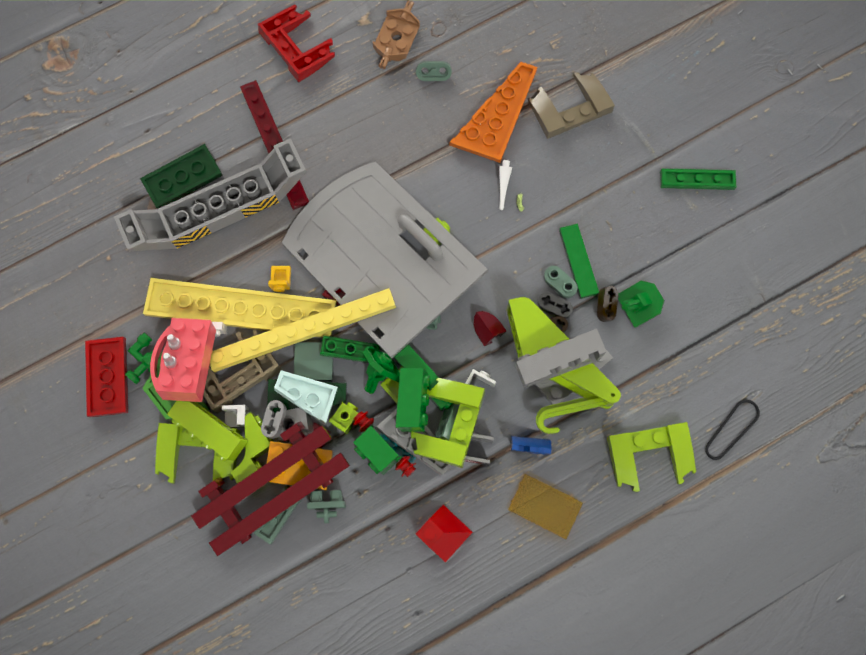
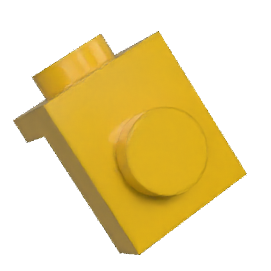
(280, 278)

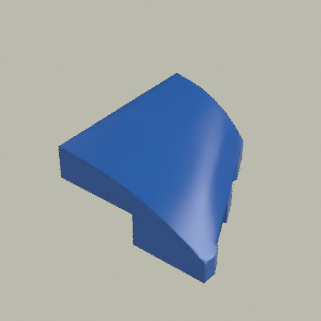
(531, 445)

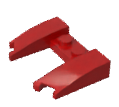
(275, 32)

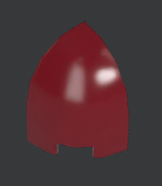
(487, 327)

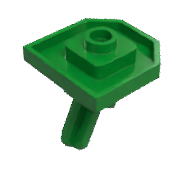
(641, 302)
(379, 368)

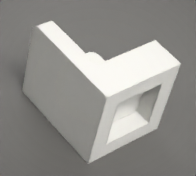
(235, 415)

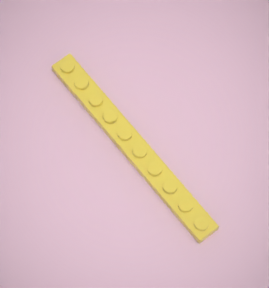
(302, 330)

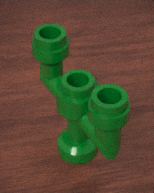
(142, 341)

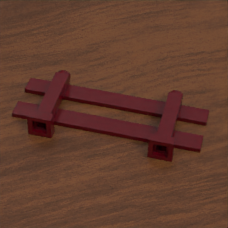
(223, 502)

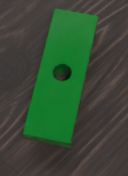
(337, 348)

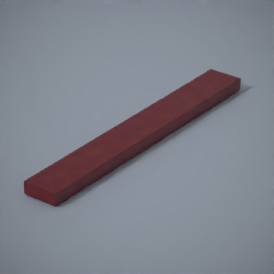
(270, 134)

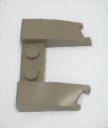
(555, 123)
(223, 393)

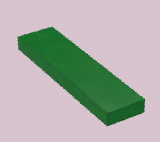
(698, 179)
(579, 261)

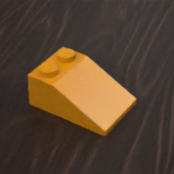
(299, 469)

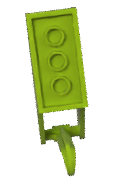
(535, 331)

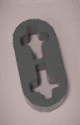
(556, 301)

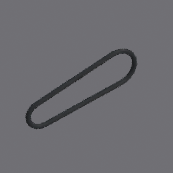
(725, 421)

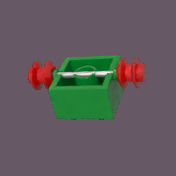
(377, 450)

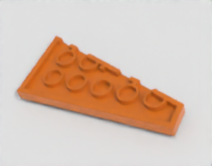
(495, 120)

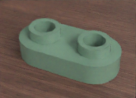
(433, 71)
(558, 283)

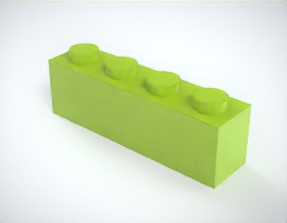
(208, 428)

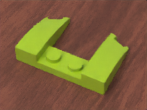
(673, 436)
(455, 450)
(167, 452)

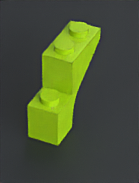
(255, 448)

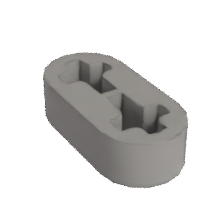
(269, 418)

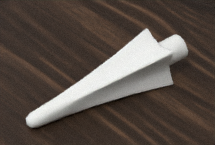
(504, 175)

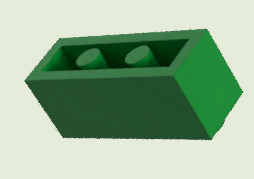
(412, 400)

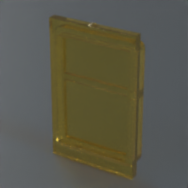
(545, 506)

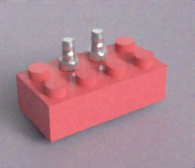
(183, 360)

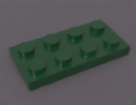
(181, 176)

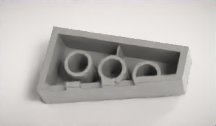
(560, 358)

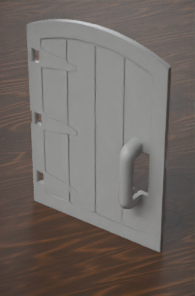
(364, 220)

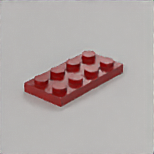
(106, 377)

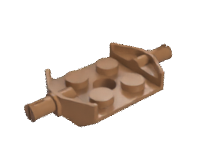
(400, 23)

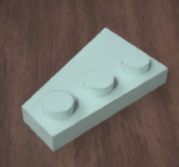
(308, 394)

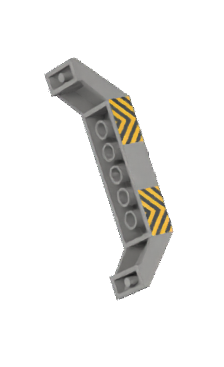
(214, 205)

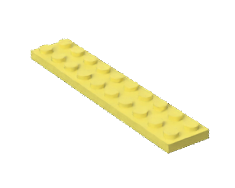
(230, 305)

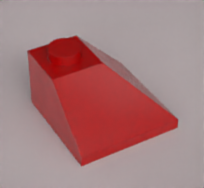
(444, 533)

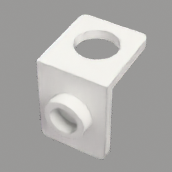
(483, 376)

